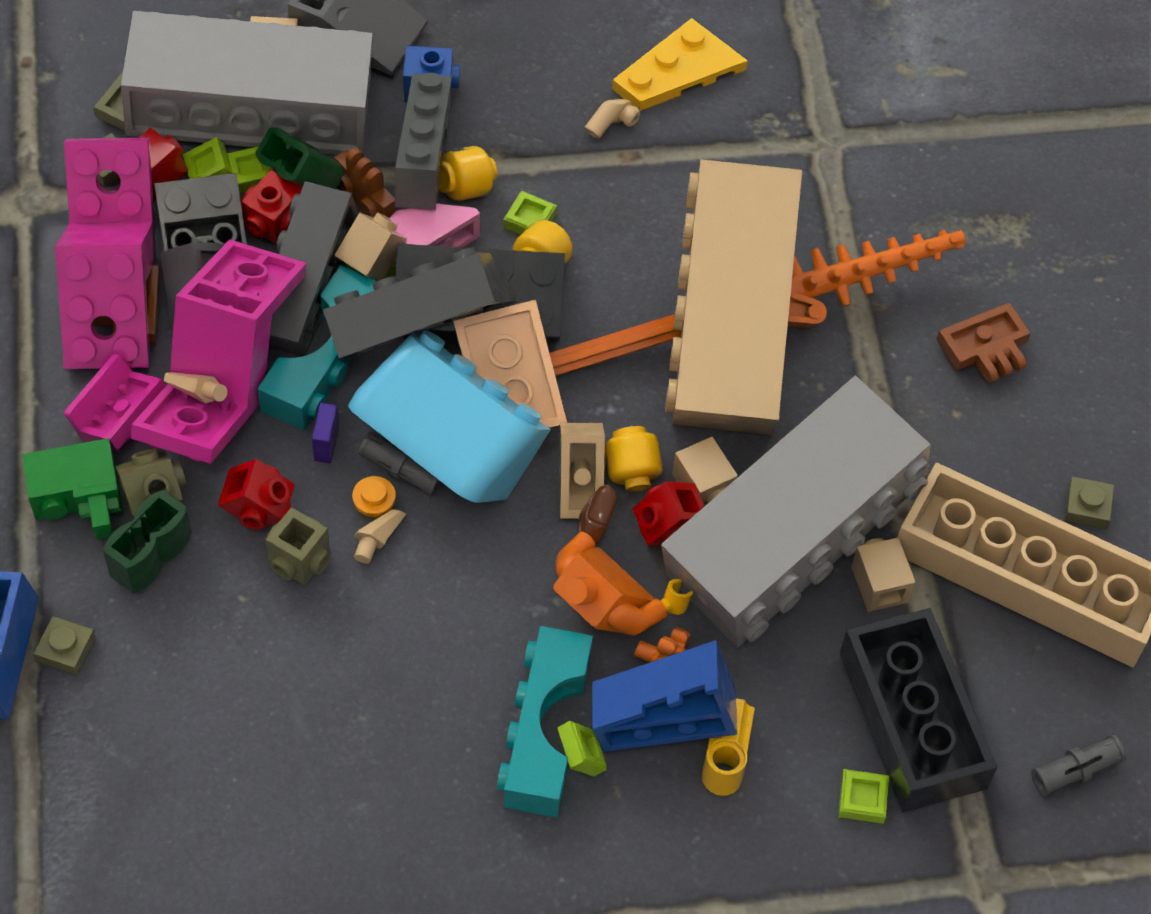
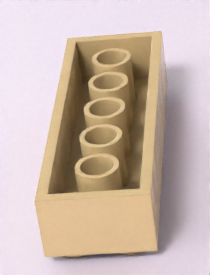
(1031, 563)

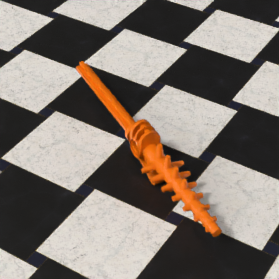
(803, 309)

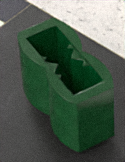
(297, 160)
(142, 545)

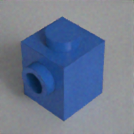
(429, 60)

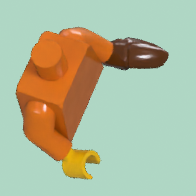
(600, 587)

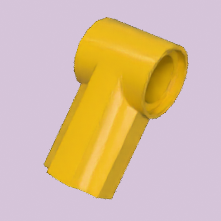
(731, 751)

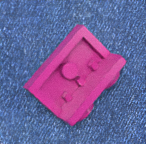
(112, 402)

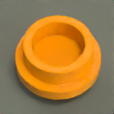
(374, 496)

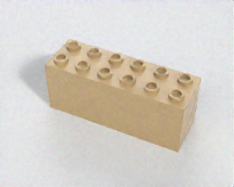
(734, 297)

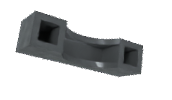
(422, 141)

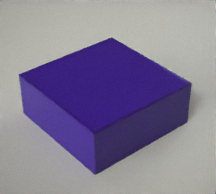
(325, 433)

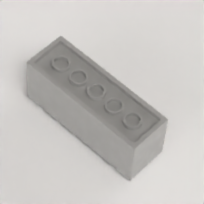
(242, 77)
(797, 511)

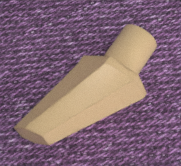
(198, 386)
(375, 535)

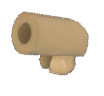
(612, 112)

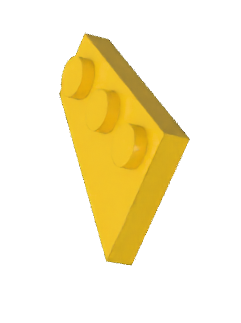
(678, 62)

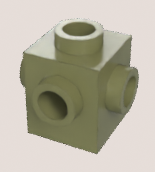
(145, 467)
(298, 547)

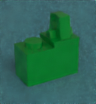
(74, 480)

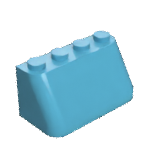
(450, 419)

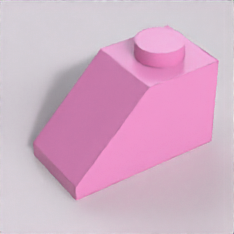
(440, 227)

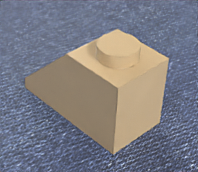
(580, 465)

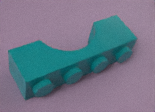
(300, 384)
(536, 770)

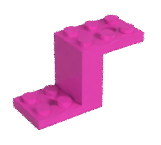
(106, 252)
(224, 334)

